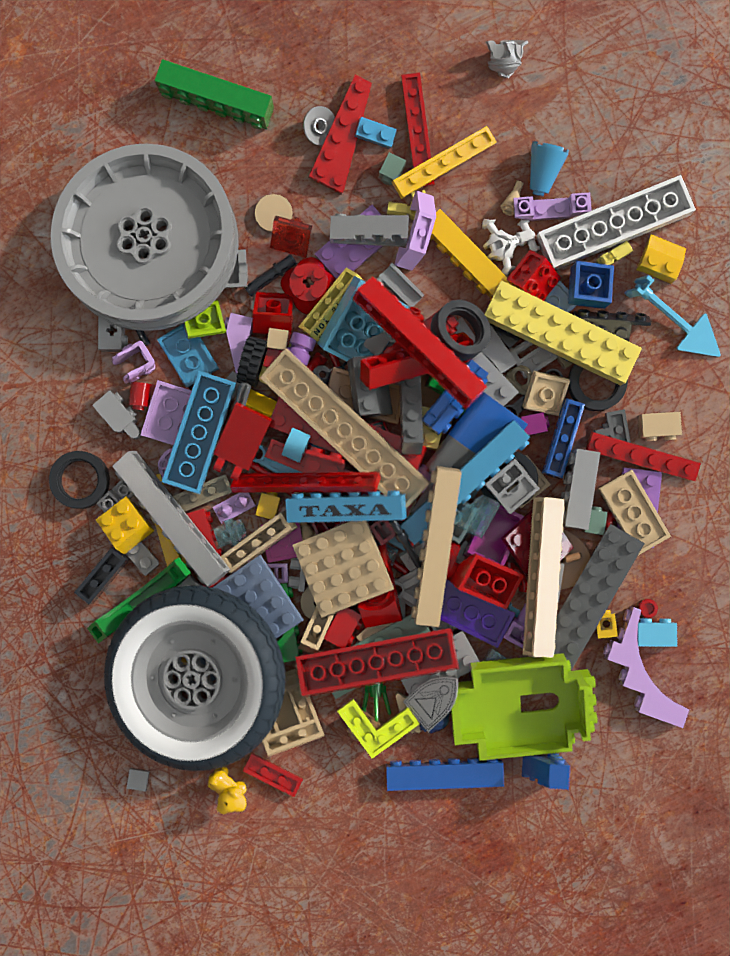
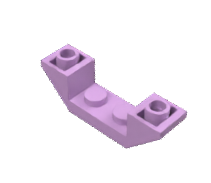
(550, 209)
(419, 233)

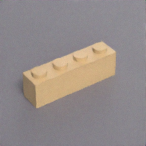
(258, 542)

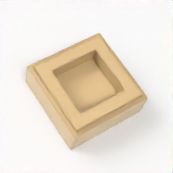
(277, 339)

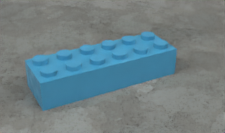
(199, 432)

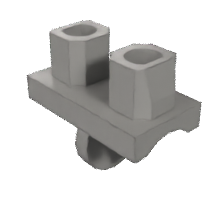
(297, 582)

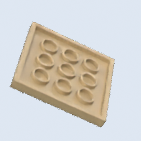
(343, 567)

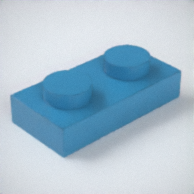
(375, 132)

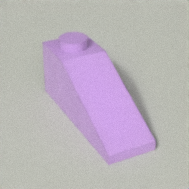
(237, 331)

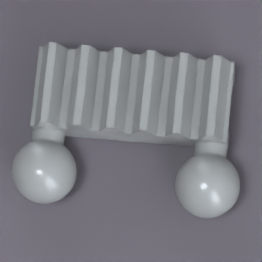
(401, 286)

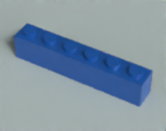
(444, 774)

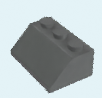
(365, 401)

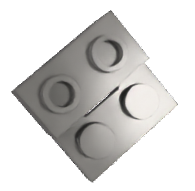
(506, 479)

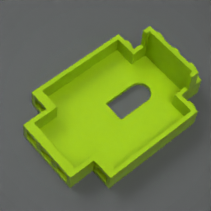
(491, 714)

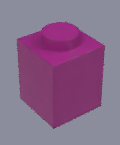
(536, 423)

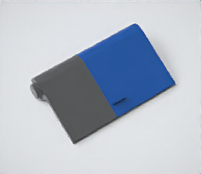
(471, 433)

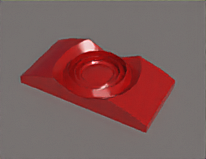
(384, 607)

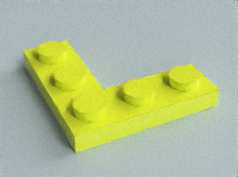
(376, 740)

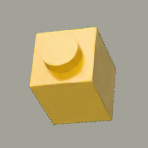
(268, 505)

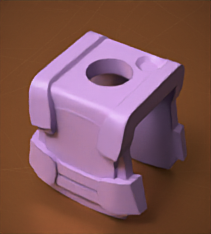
(127, 352)

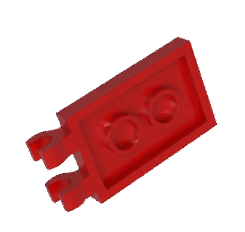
(241, 439)

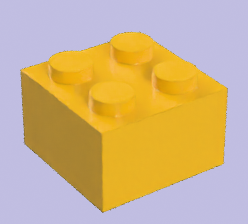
(125, 525)

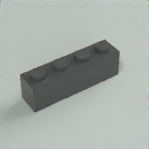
(411, 416)

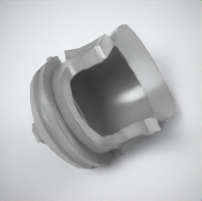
(506, 56)

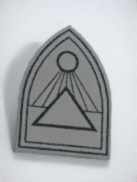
(433, 700)

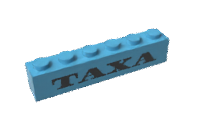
(346, 507)

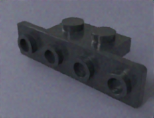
(615, 323)

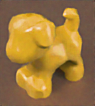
(231, 794)

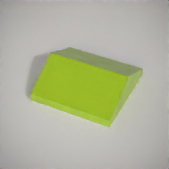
(206, 323)

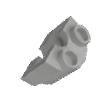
(240, 273)

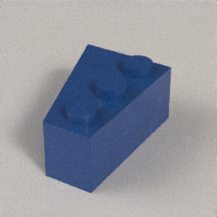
(549, 769)

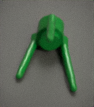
(375, 691)

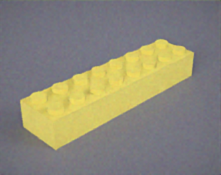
(562, 333)

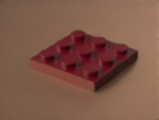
(518, 542)

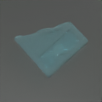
(477, 516)

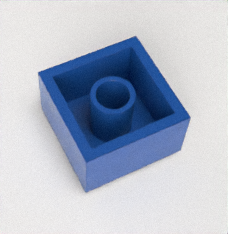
(591, 284)

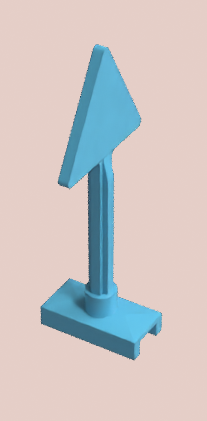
(698, 338)

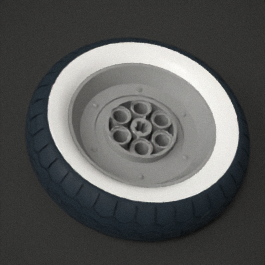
(237, 651)

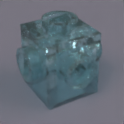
(230, 532)

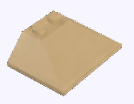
(296, 720)

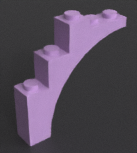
(626, 652)

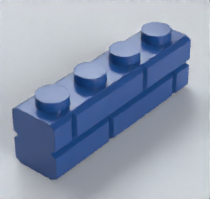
(447, 406)
(563, 438)

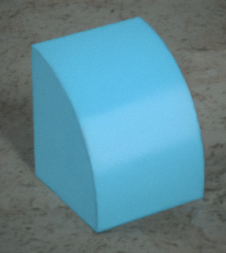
(296, 445)

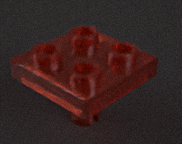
(291, 236)

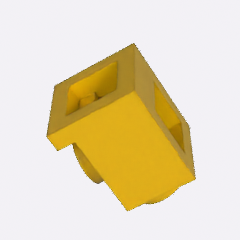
(608, 632)

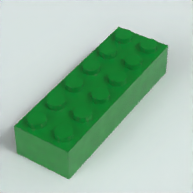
(214, 94)

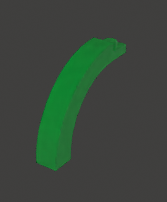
(166, 579)

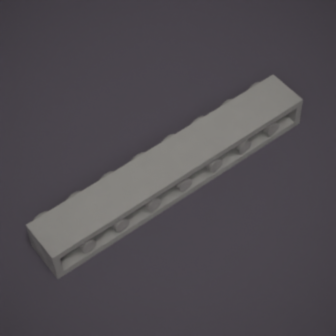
(171, 518)

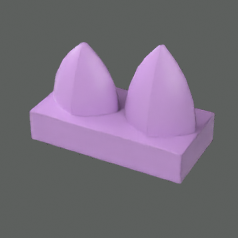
(234, 506)

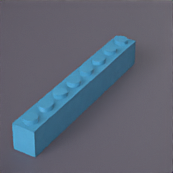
(473, 474)

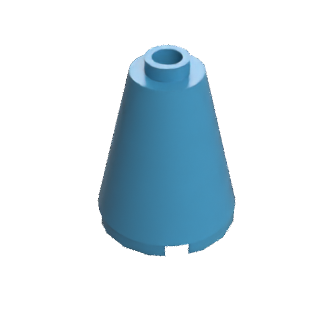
(545, 166)

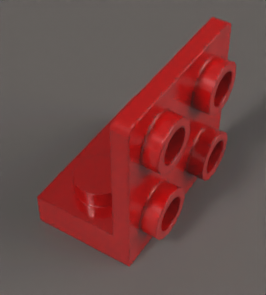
(534, 275)
(319, 462)

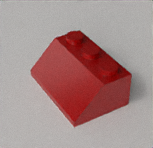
(487, 580)

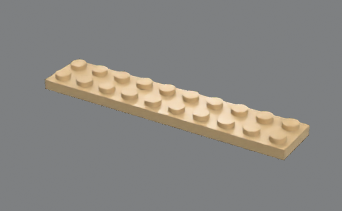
(342, 426)

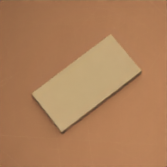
(634, 510)

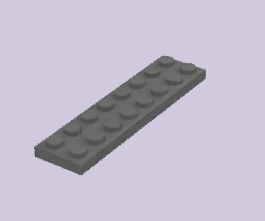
(594, 591)

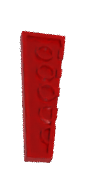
(337, 151)

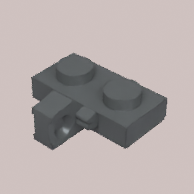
(615, 426)

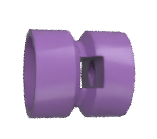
(301, 346)

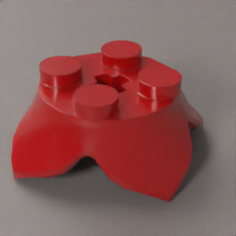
(293, 283)

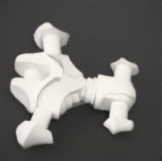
(503, 244)

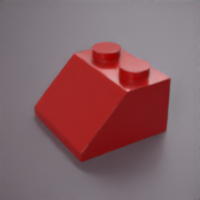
(272, 311)

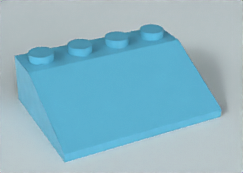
(349, 327)

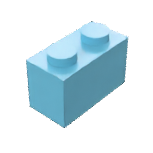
(657, 633)

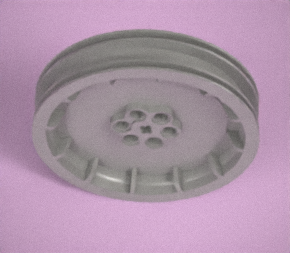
(122, 191)

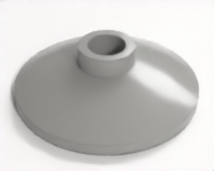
(324, 119)

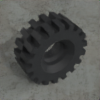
(251, 361)

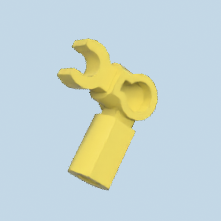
(401, 209)
(615, 254)

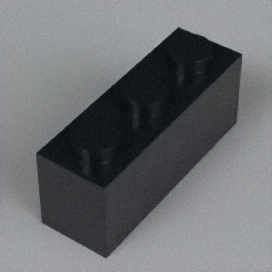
(102, 576)

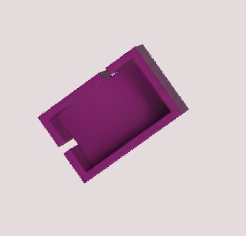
(491, 544)

